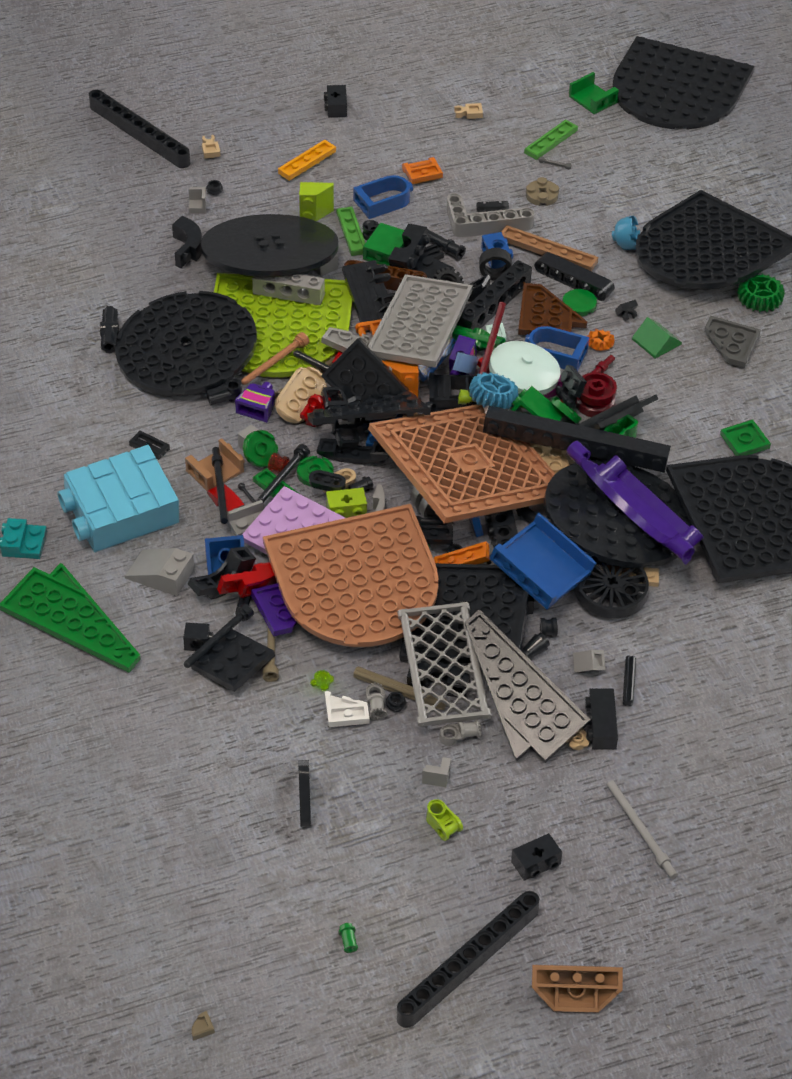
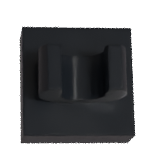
(627, 308)

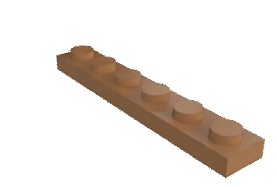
(541, 245)

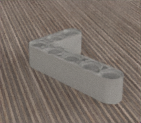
(485, 222)

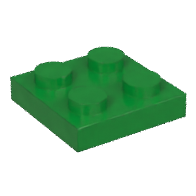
(745, 438)

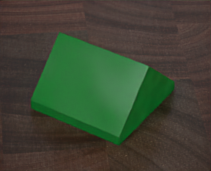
(655, 338)

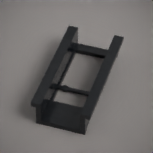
(440, 390)

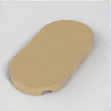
(296, 393)

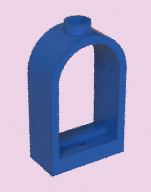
(374, 209)
(563, 338)

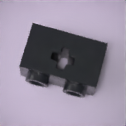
(336, 101)
(536, 857)

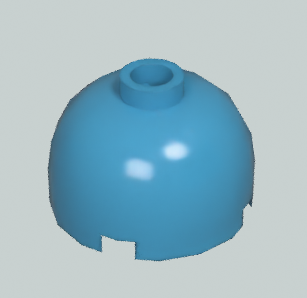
(626, 233)

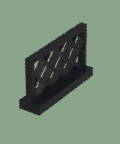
(610, 416)

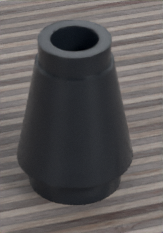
(536, 645)

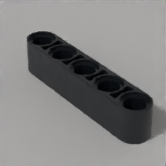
(574, 275)

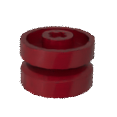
(597, 395)

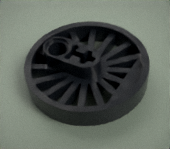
(617, 588)

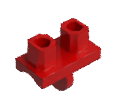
(314, 402)

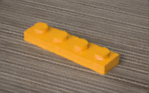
(306, 160)

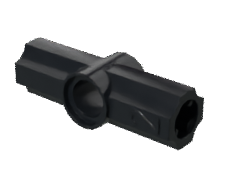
(109, 329)

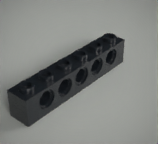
(501, 290)

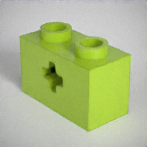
(347, 502)

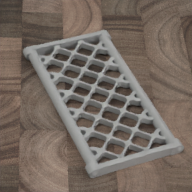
(443, 718)

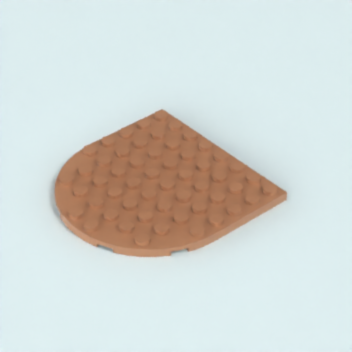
(354, 575)

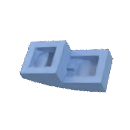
(465, 363)

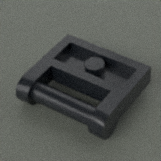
(436, 531)

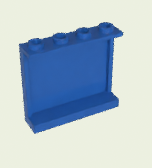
(543, 561)

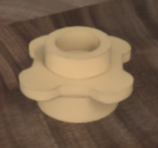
(579, 741)

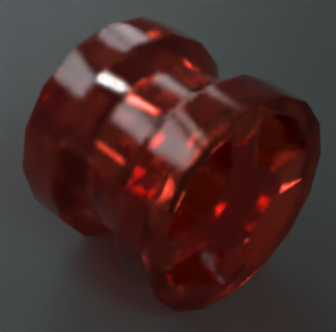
(277, 463)

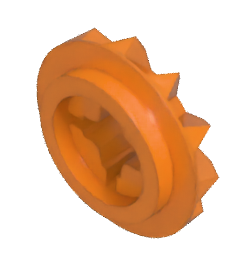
(597, 344)

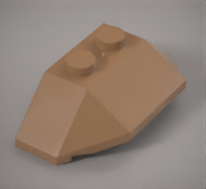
(577, 987)

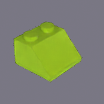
(316, 199)

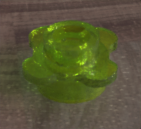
(322, 680)

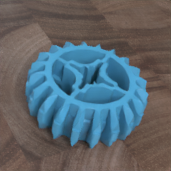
(493, 390)

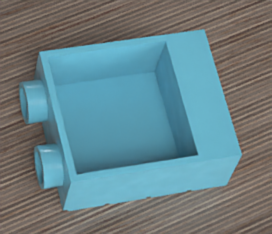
(119, 499)

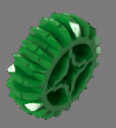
(761, 293)

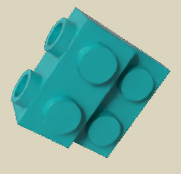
(22, 539)

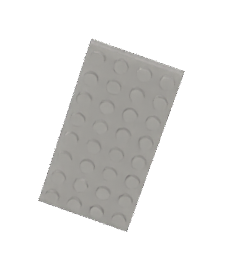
(420, 320)

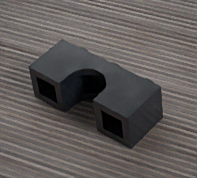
(415, 240)
(423, 665)

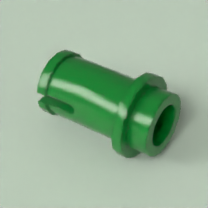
(348, 937)

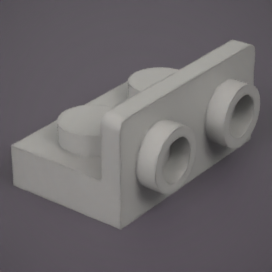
(241, 518)

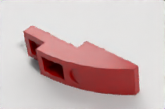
(244, 582)

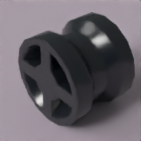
(368, 228)
(549, 626)

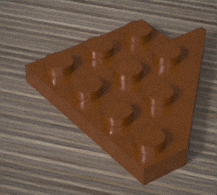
(543, 308)

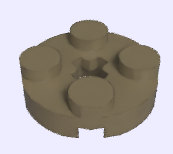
(542, 192)

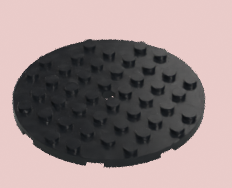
(219, 345)
(594, 525)

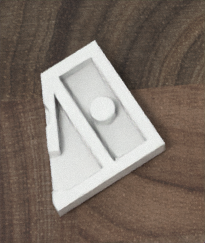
(345, 711)

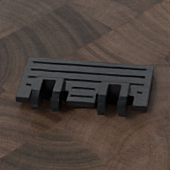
(366, 295)

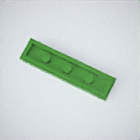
(551, 139)
(351, 230)

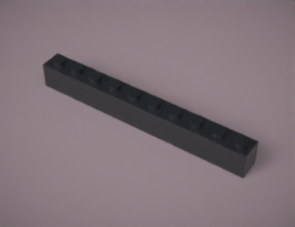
(562, 434)

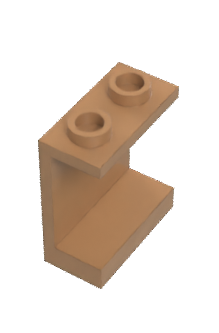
(204, 472)

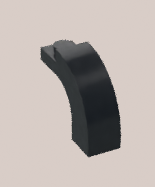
(190, 234)
(237, 561)

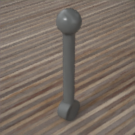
(567, 166)

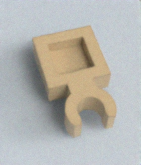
(472, 111)
(210, 147)

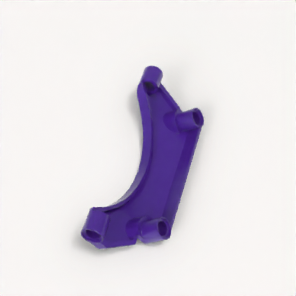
(639, 503)

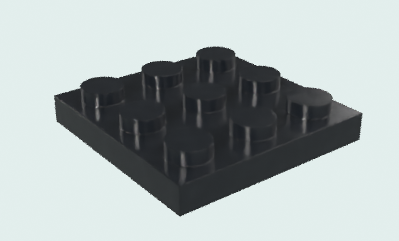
(233, 660)

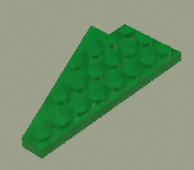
(66, 611)

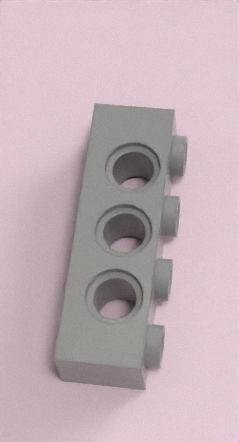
(293, 287)

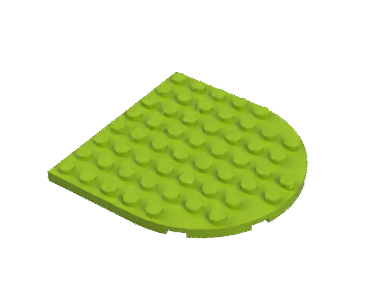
(282, 319)

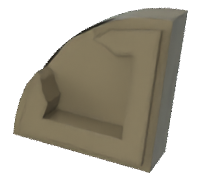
(202, 1026)

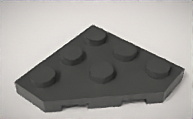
(732, 339)

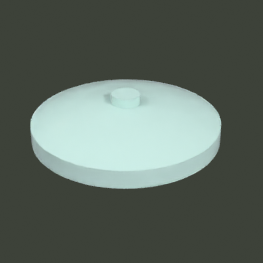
(525, 365)

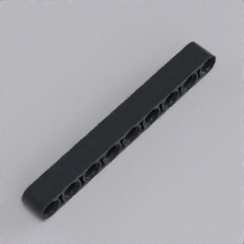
(139, 128)
(463, 966)

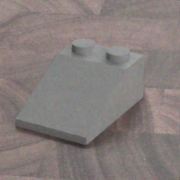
(162, 569)

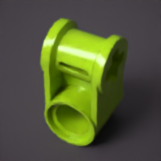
(444, 822)

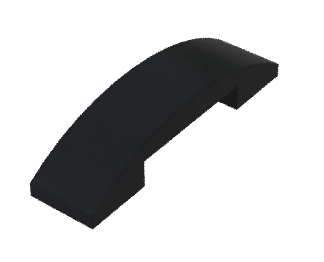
(355, 455)

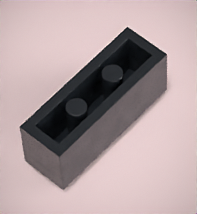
(603, 725)

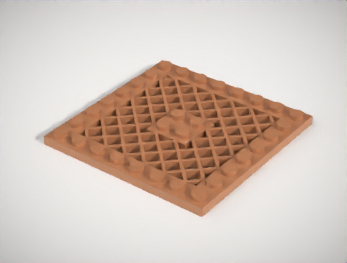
(463, 463)

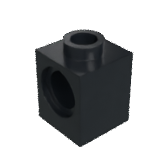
(196, 635)

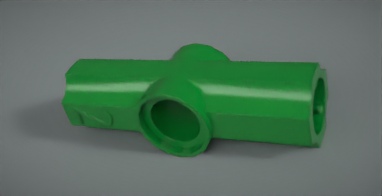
(479, 334)

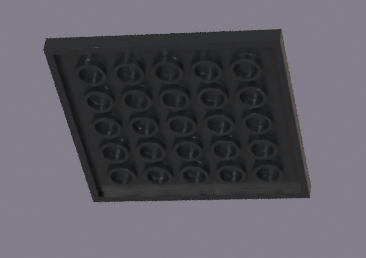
(484, 589)

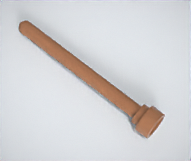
(300, 341)

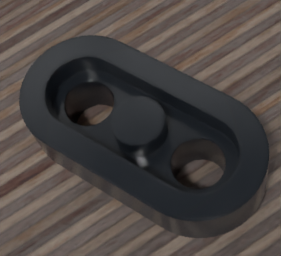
(326, 480)

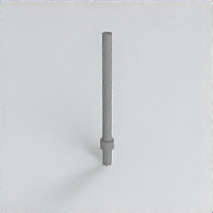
(661, 858)

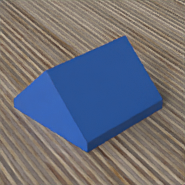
(218, 549)

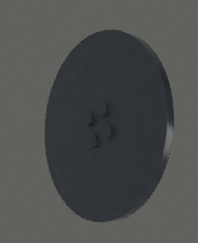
(269, 245)

